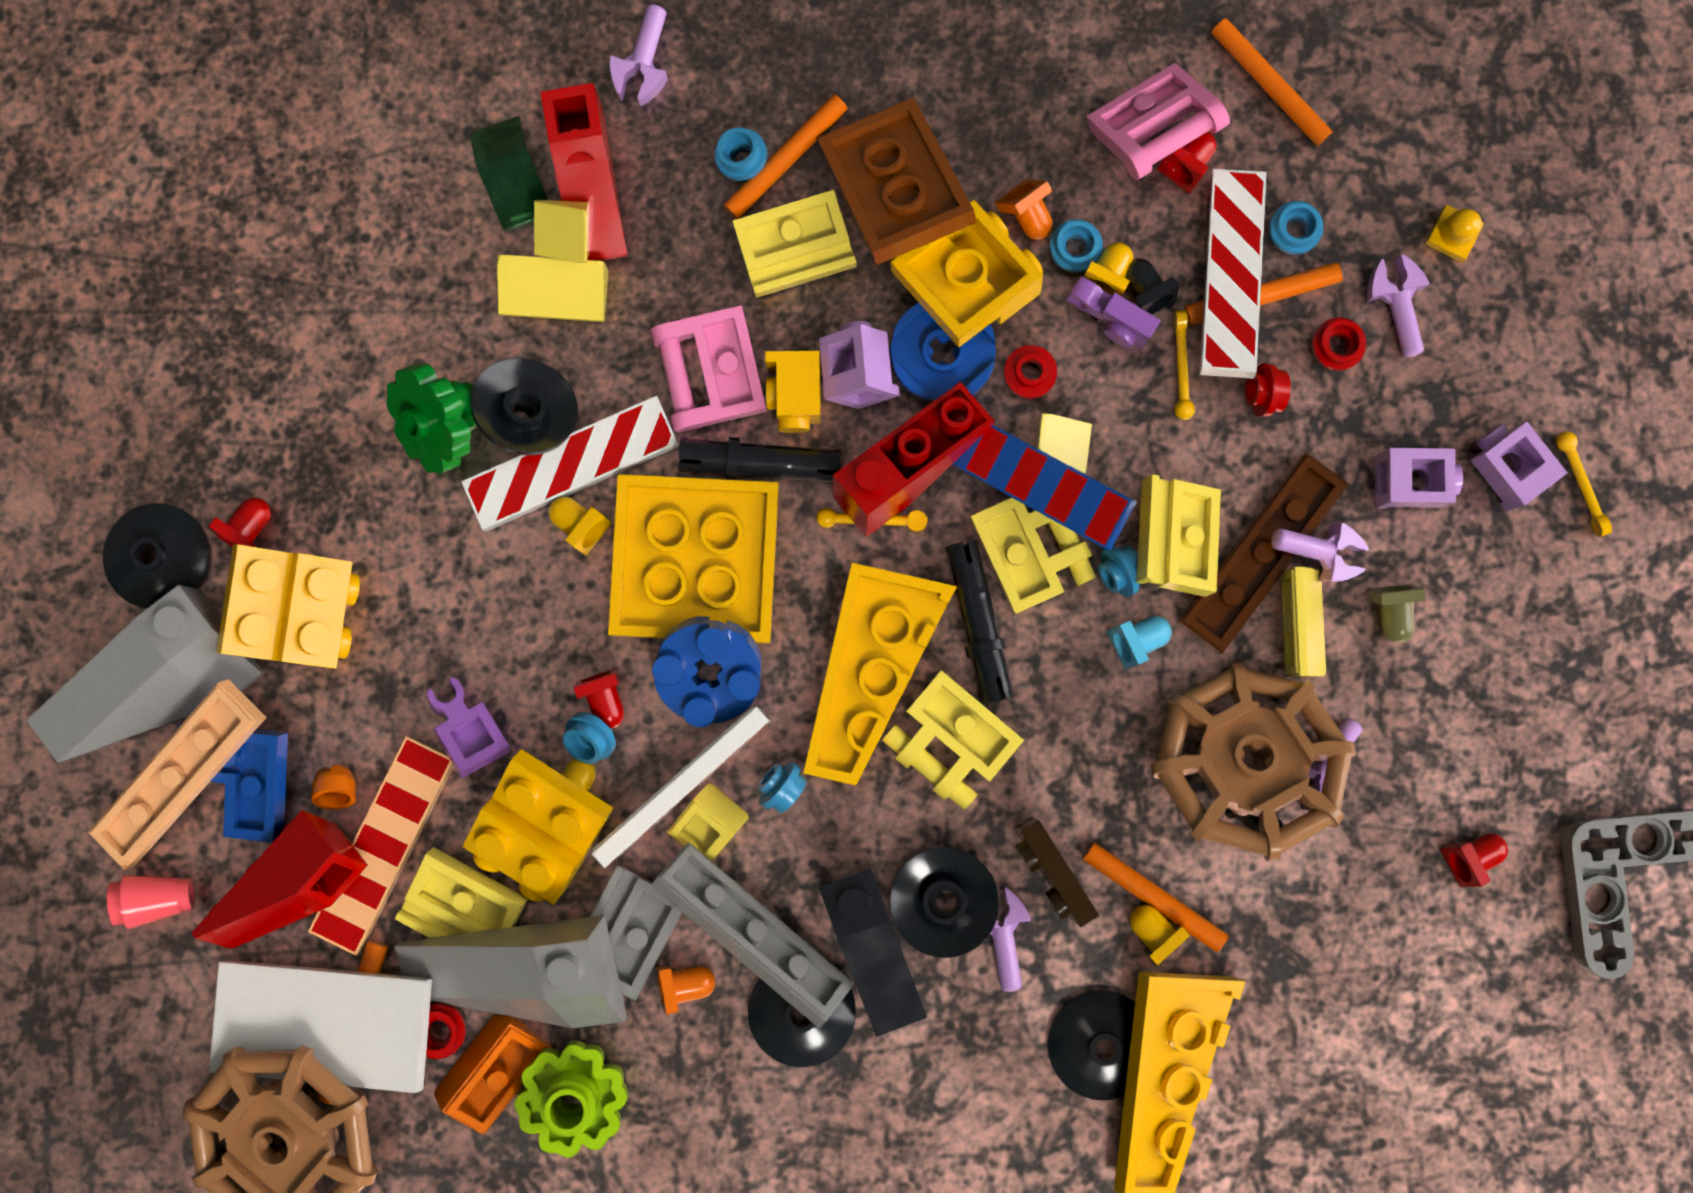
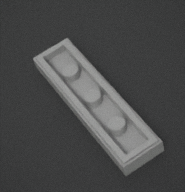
(753, 934)

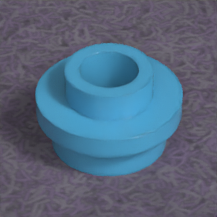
(737, 141)
(1303, 214)
(1075, 230)
(1119, 570)
(588, 738)
(781, 787)

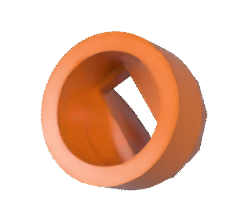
(333, 788)

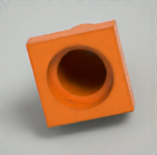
(1028, 207)
(683, 985)

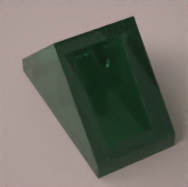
(508, 171)

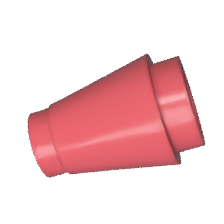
(148, 899)

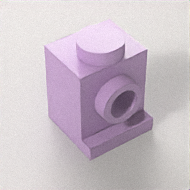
(857, 366)
(1533, 464)
(1437, 468)

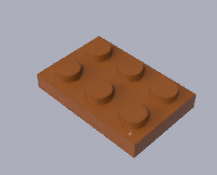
(896, 181)

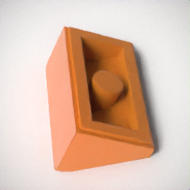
(488, 1072)

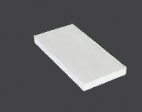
(358, 1023)

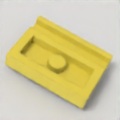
(794, 243)
(1179, 536)
(457, 899)

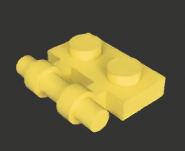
(1020, 558)
(961, 725)

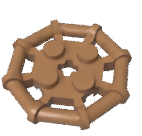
(1245, 788)
(282, 1111)

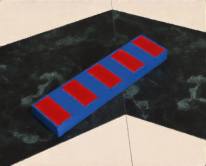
(1048, 486)

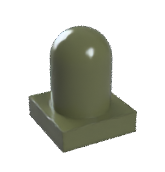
(1397, 609)

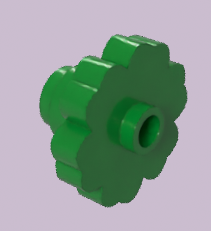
(431, 417)

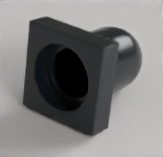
(1148, 287)

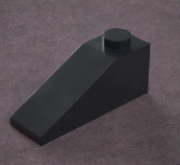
(872, 949)

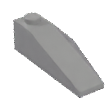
(142, 678)
(530, 972)

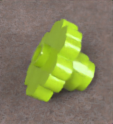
(577, 1073)

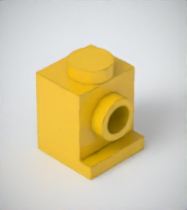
(795, 389)

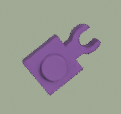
(1122, 320)
(468, 734)

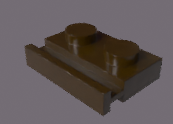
(1041, 854)

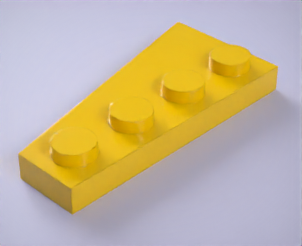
(873, 655)
(1170, 1055)

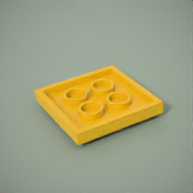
(692, 553)

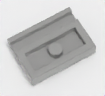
(637, 925)

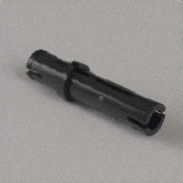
(757, 459)
(980, 622)

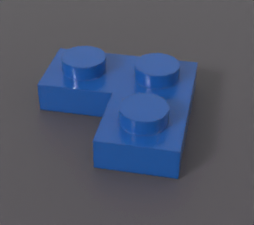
(255, 787)

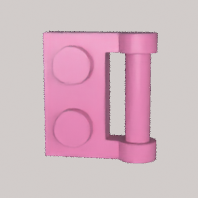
(1150, 109)
(725, 363)

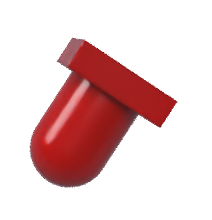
(1189, 163)
(244, 523)
(602, 696)
(1473, 859)

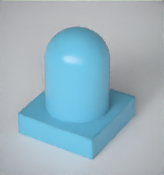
(1137, 640)

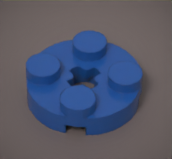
(926, 379)
(697, 698)

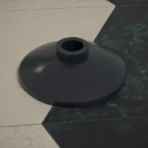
(529, 388)
(180, 559)
(924, 923)
(1073, 1041)
(795, 1043)

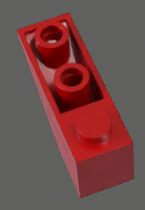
(585, 164)
(909, 459)
(289, 881)

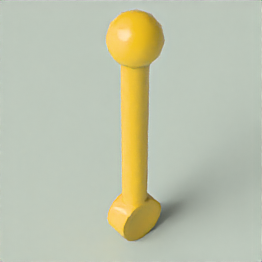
(1184, 408)
(915, 521)
(1600, 522)

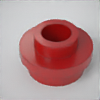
(1352, 336)
(1030, 388)
(1268, 390)
(457, 1029)

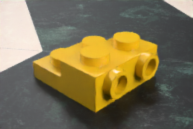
(971, 276)
(287, 607)
(536, 828)

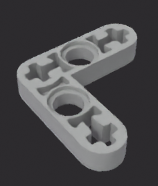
(1608, 869)

